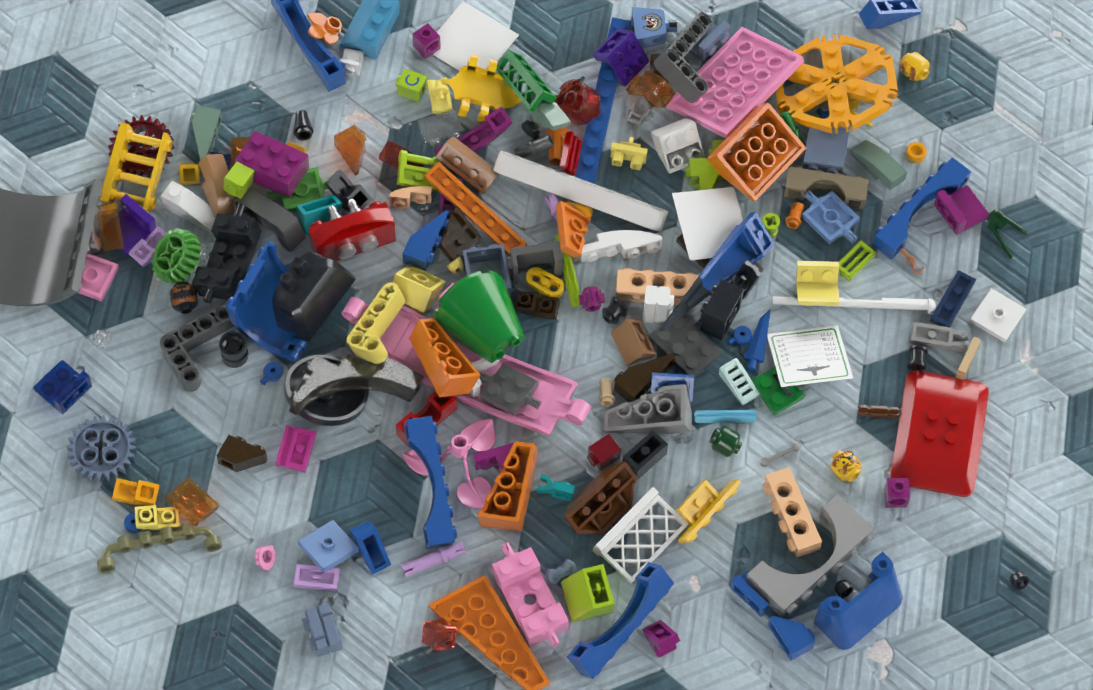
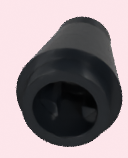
(302, 129)

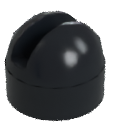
(1024, 580)
(843, 588)

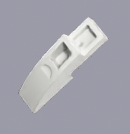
(627, 242)

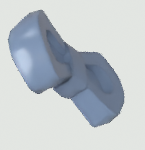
(567, 569)

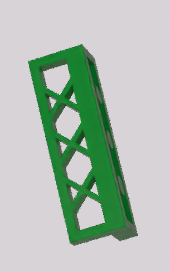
(527, 75)

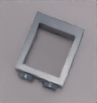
(488, 253)

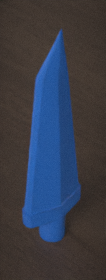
(756, 349)

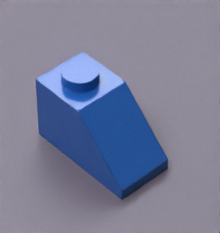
(370, 547)
(792, 636)

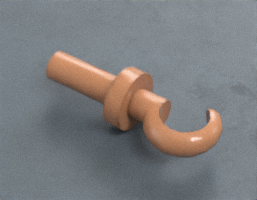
(911, 260)

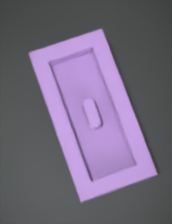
(313, 578)

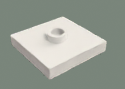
(998, 315)

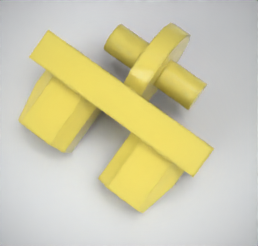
(439, 96)
(628, 151)

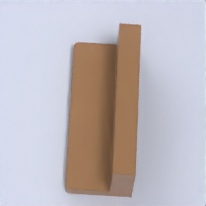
(467, 164)

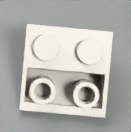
(677, 144)

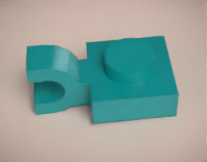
(560, 490)

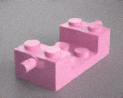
(521, 577)

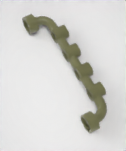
(146, 540)

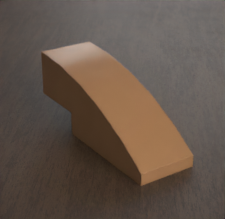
(214, 171)

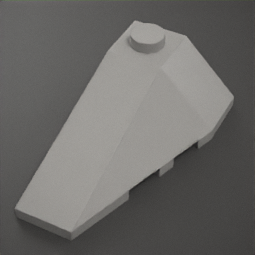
(662, 411)

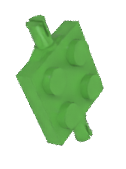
(309, 189)

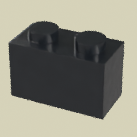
(646, 453)

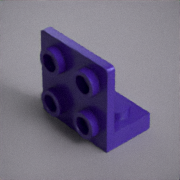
(623, 55)
(135, 223)

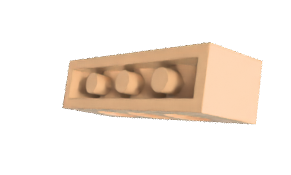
(628, 292)
(785, 482)

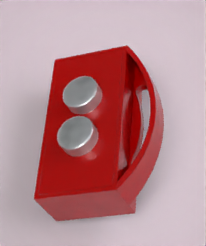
(354, 232)

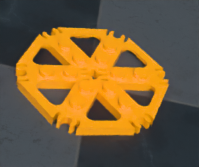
(850, 85)

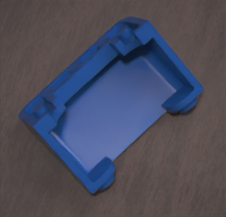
(850, 622)

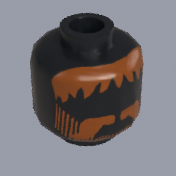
(183, 297)

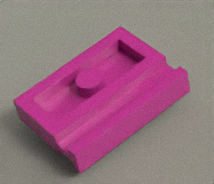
(296, 448)

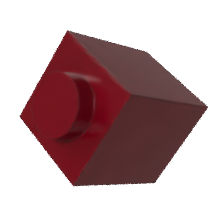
(603, 452)

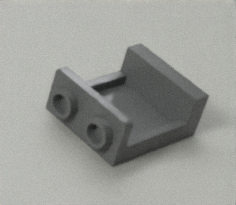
(539, 255)

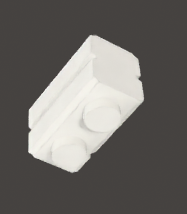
(657, 304)

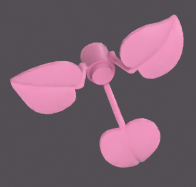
(479, 437)

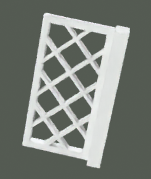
(627, 522)

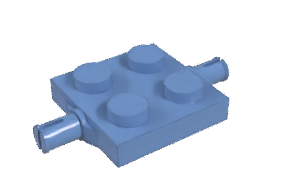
(830, 217)

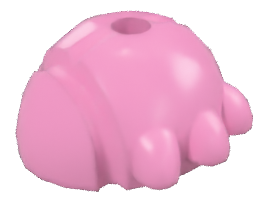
(265, 557)

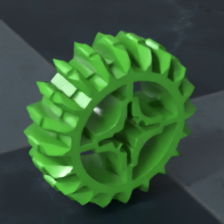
(176, 256)

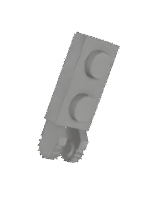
(938, 337)

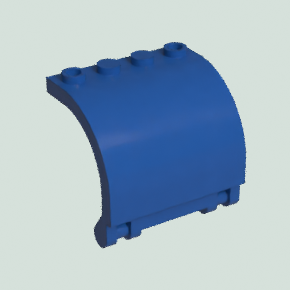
(253, 311)

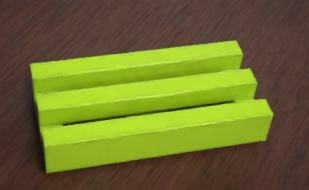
(844, 271)

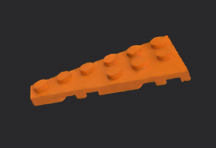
(490, 629)

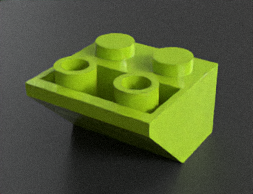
(588, 594)

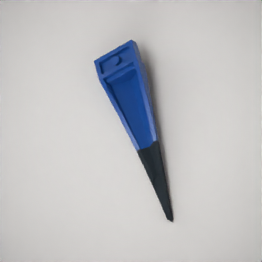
(745, 242)

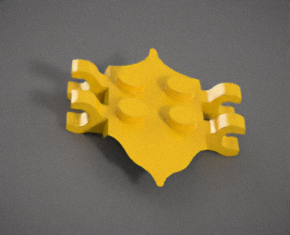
(481, 88)

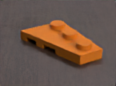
(571, 229)

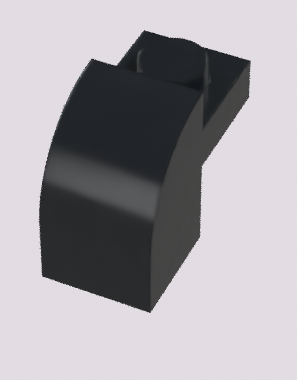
(345, 190)

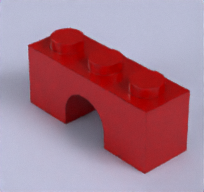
(436, 406)

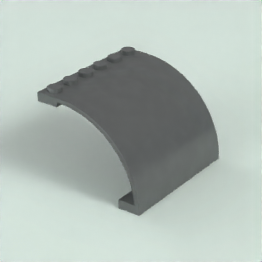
(44, 244)

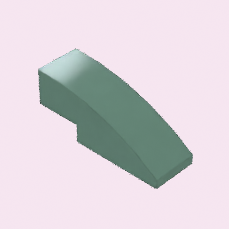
(548, 114)
(879, 164)

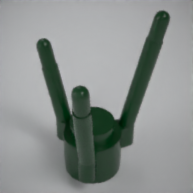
(999, 220)

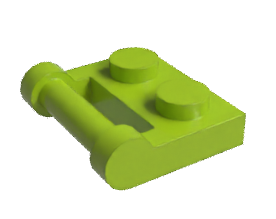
(413, 175)

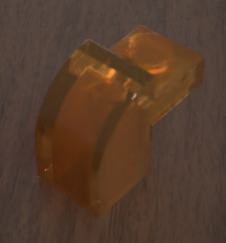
(653, 88)

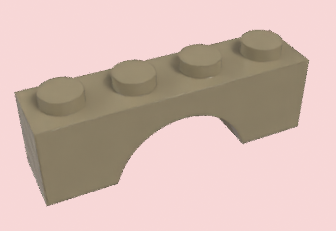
(849, 189)

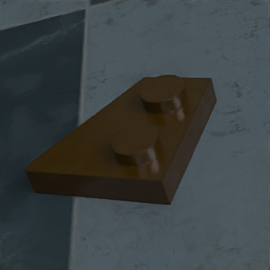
(458, 235)

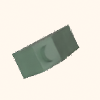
(206, 127)

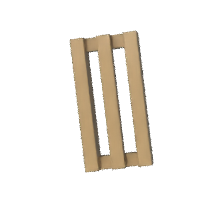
(968, 358)

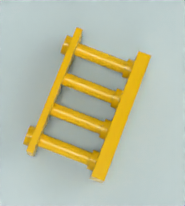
(120, 154)

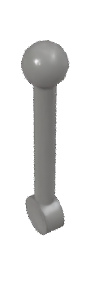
(765, 461)

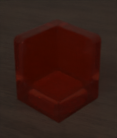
(439, 634)

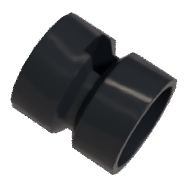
(233, 349)

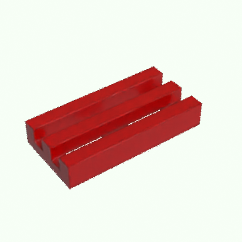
(570, 153)

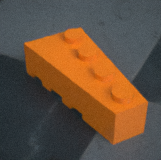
(442, 359)
(509, 497)

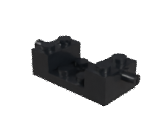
(235, 239)

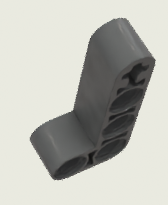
(272, 217)

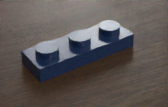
(953, 299)

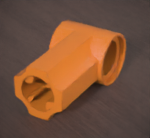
(555, 152)

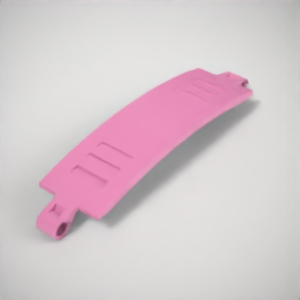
(552, 389)

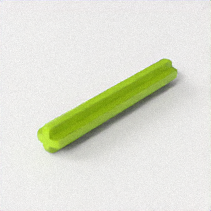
(570, 278)

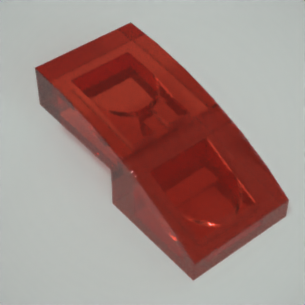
(390, 154)

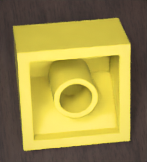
(418, 287)

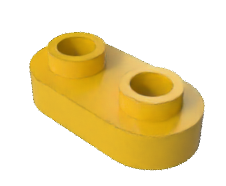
(545, 282)

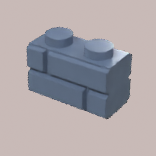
(323, 630)

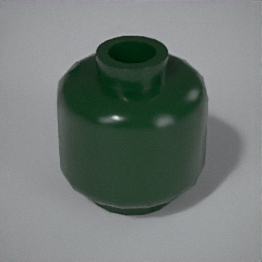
(725, 441)

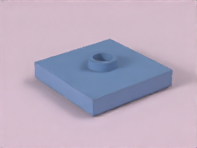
(328, 546)

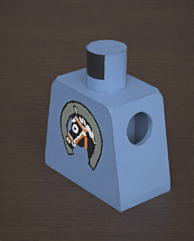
(650, 26)

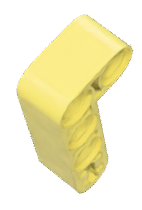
(366, 334)

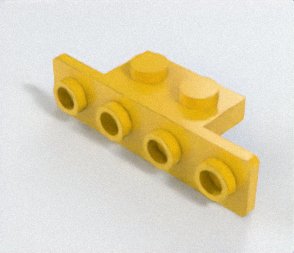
(701, 506)

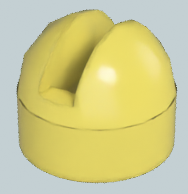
(456, 263)

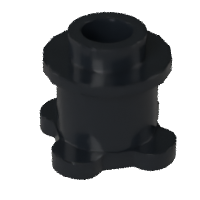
(614, 311)

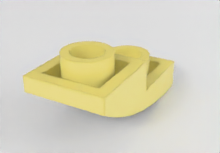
(156, 518)

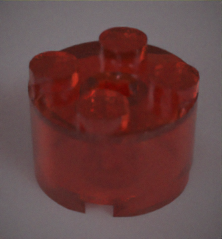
(578, 102)

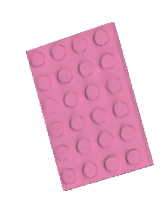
(738, 81)

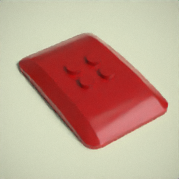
(940, 433)

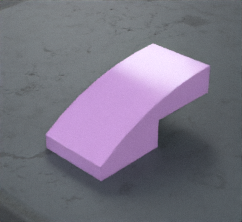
(144, 249)

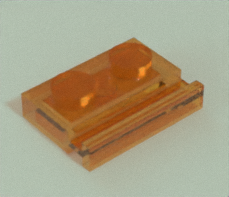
(192, 501)

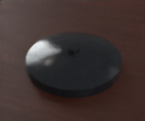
(332, 408)

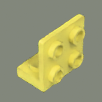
(817, 283)

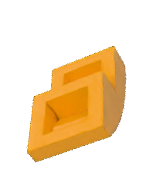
(135, 493)

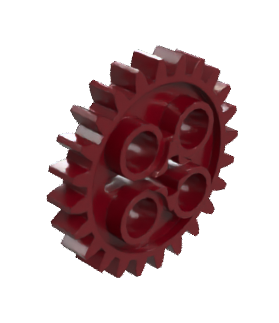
(151, 128)

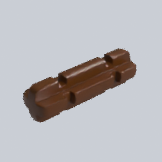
(878, 411)

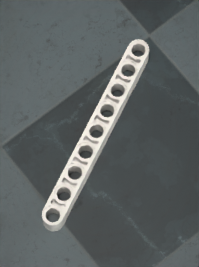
(580, 191)

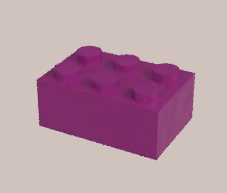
(274, 163)

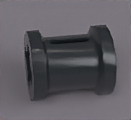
(917, 357)

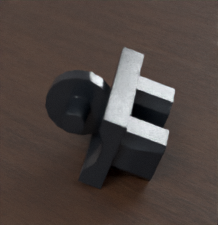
(747, 276)

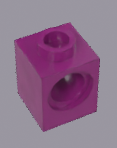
(426, 41)
(897, 492)

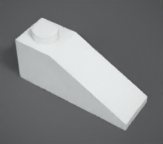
(188, 206)

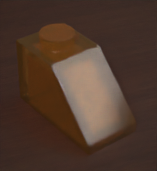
(351, 147)
(110, 226)

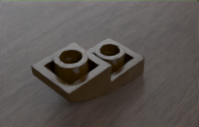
(534, 305)

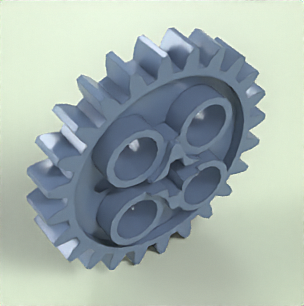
(121, 448)

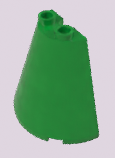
(480, 315)

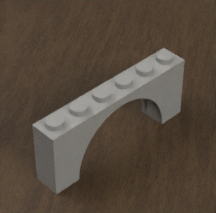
(786, 590)

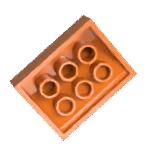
(756, 152)

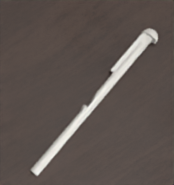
(884, 303)

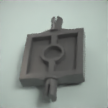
(509, 390)

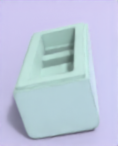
(739, 371)

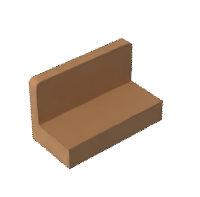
(633, 341)

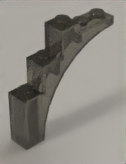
(351, 374)

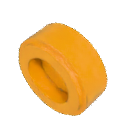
(916, 152)

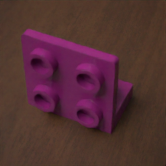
(960, 209)

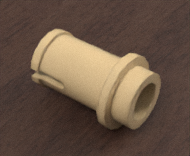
(606, 392)

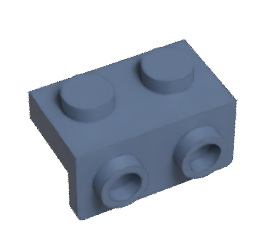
(711, 41)

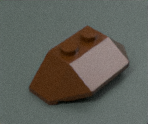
(602, 500)

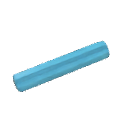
(725, 416)

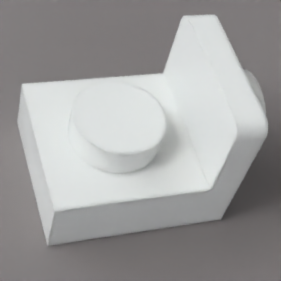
(352, 61)

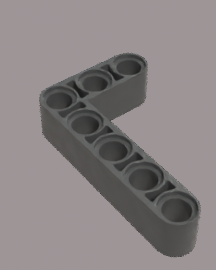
(674, 66)
(183, 345)

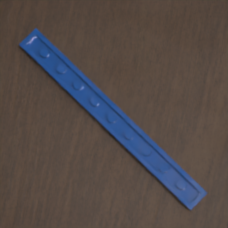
(597, 128)

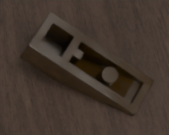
(638, 378)

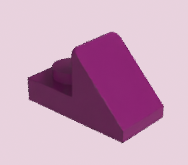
(491, 457)
(661, 638)

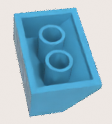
(371, 26)

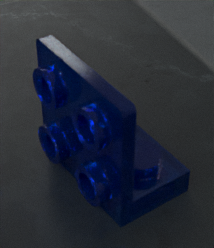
(63, 386)

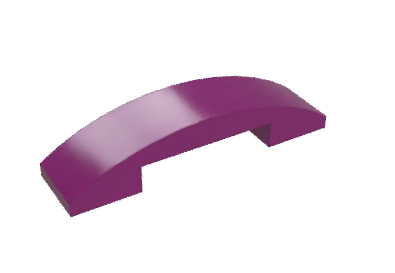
(486, 132)

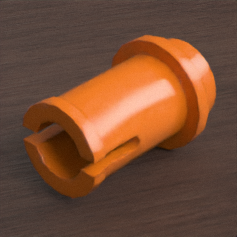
(793, 220)

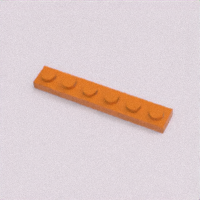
(473, 208)

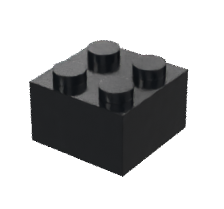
(721, 309)

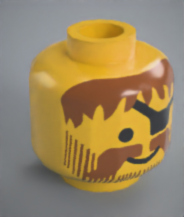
(914, 66)
(846, 466)

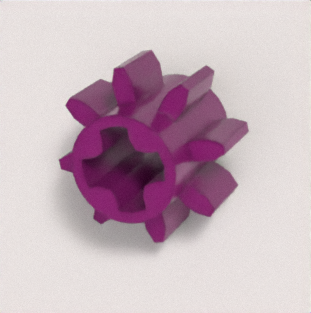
(591, 299)

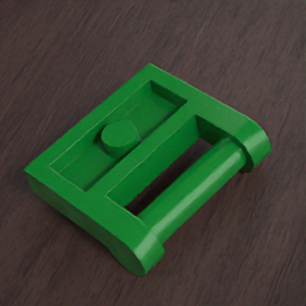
(773, 394)

